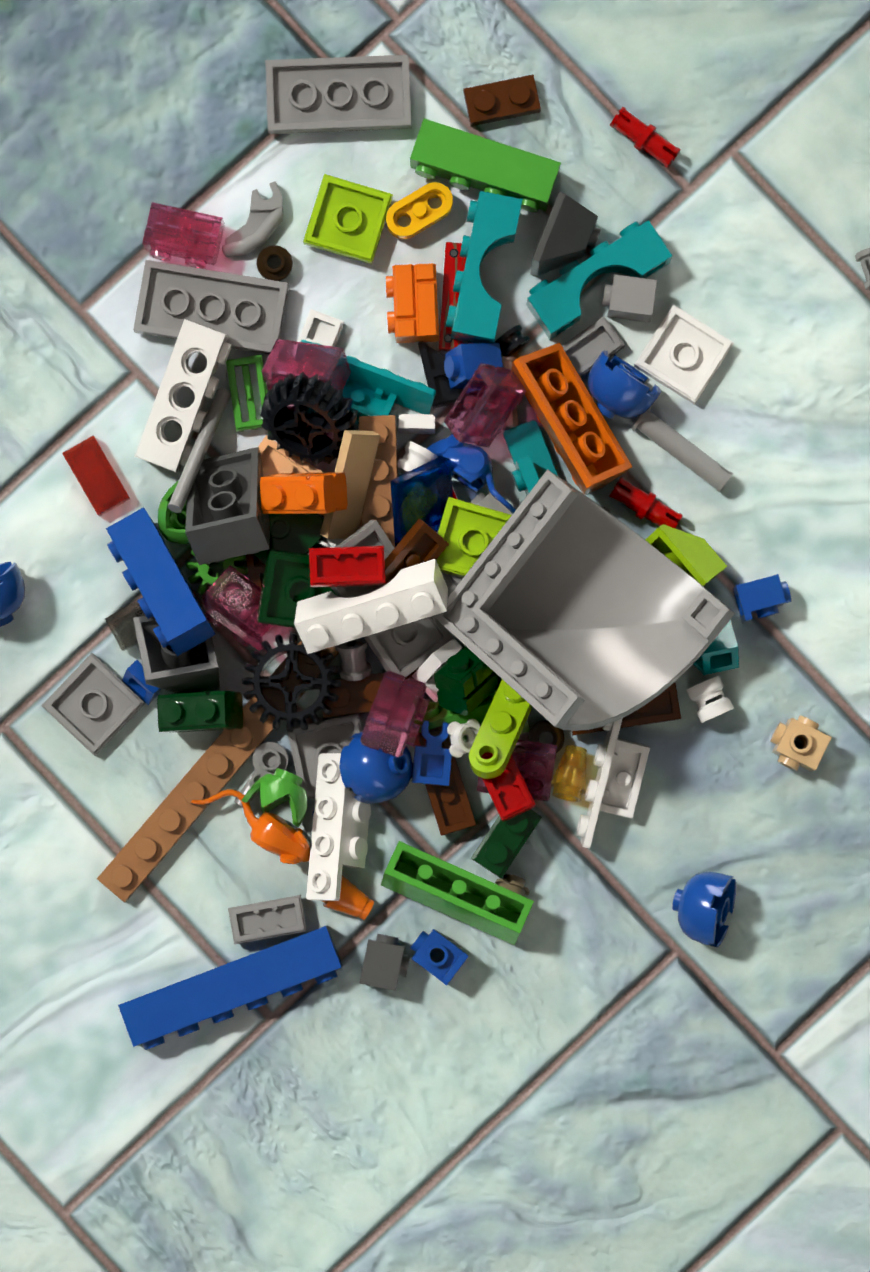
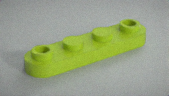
(499, 732)

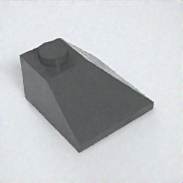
(565, 236)
(162, 668)

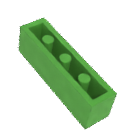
(483, 165)
(456, 893)

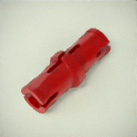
(645, 137)
(644, 504)

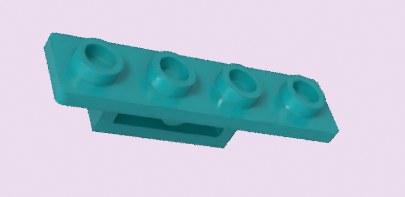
(378, 390)
(528, 454)

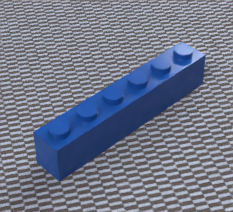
(231, 986)

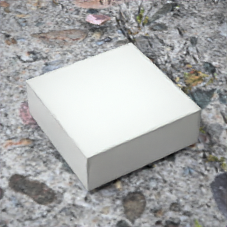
(321, 329)
(416, 424)

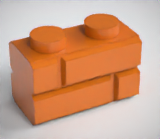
(414, 303)
(303, 493)

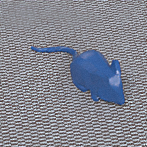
(470, 464)

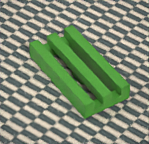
(244, 362)

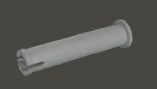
(682, 450)

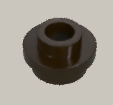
(279, 273)
(546, 726)

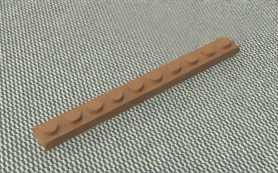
(202, 781)

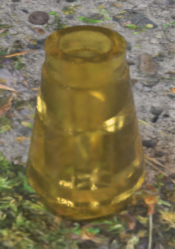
(570, 776)

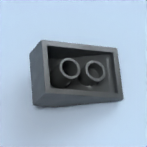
(226, 509)

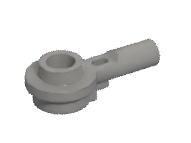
(265, 761)

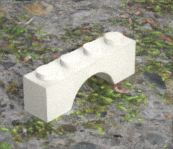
(408, 597)

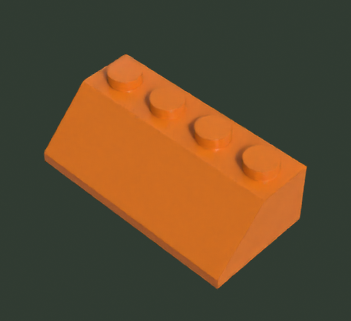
(571, 418)

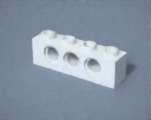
(191, 339)

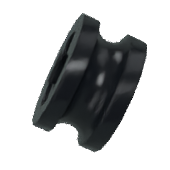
(512, 341)

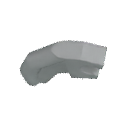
(260, 225)

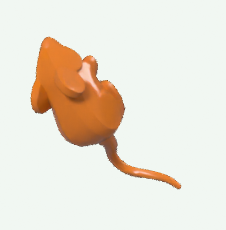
(270, 831)

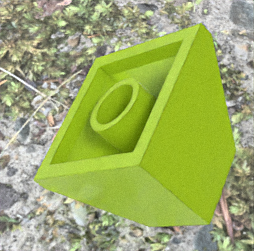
(688, 552)

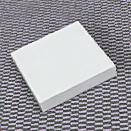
(683, 354)

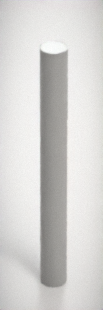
(199, 450)

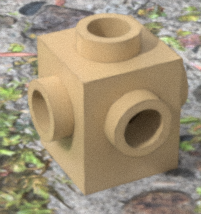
(813, 743)

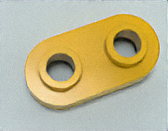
(417, 209)

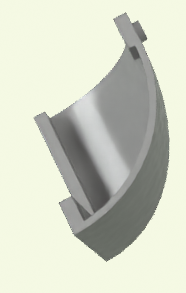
(580, 610)

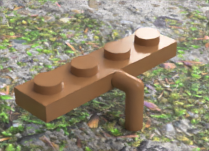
(385, 468)

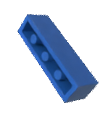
(159, 581)

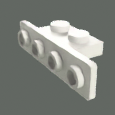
(616, 782)
(337, 831)

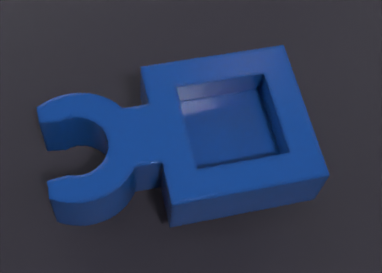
(432, 761)

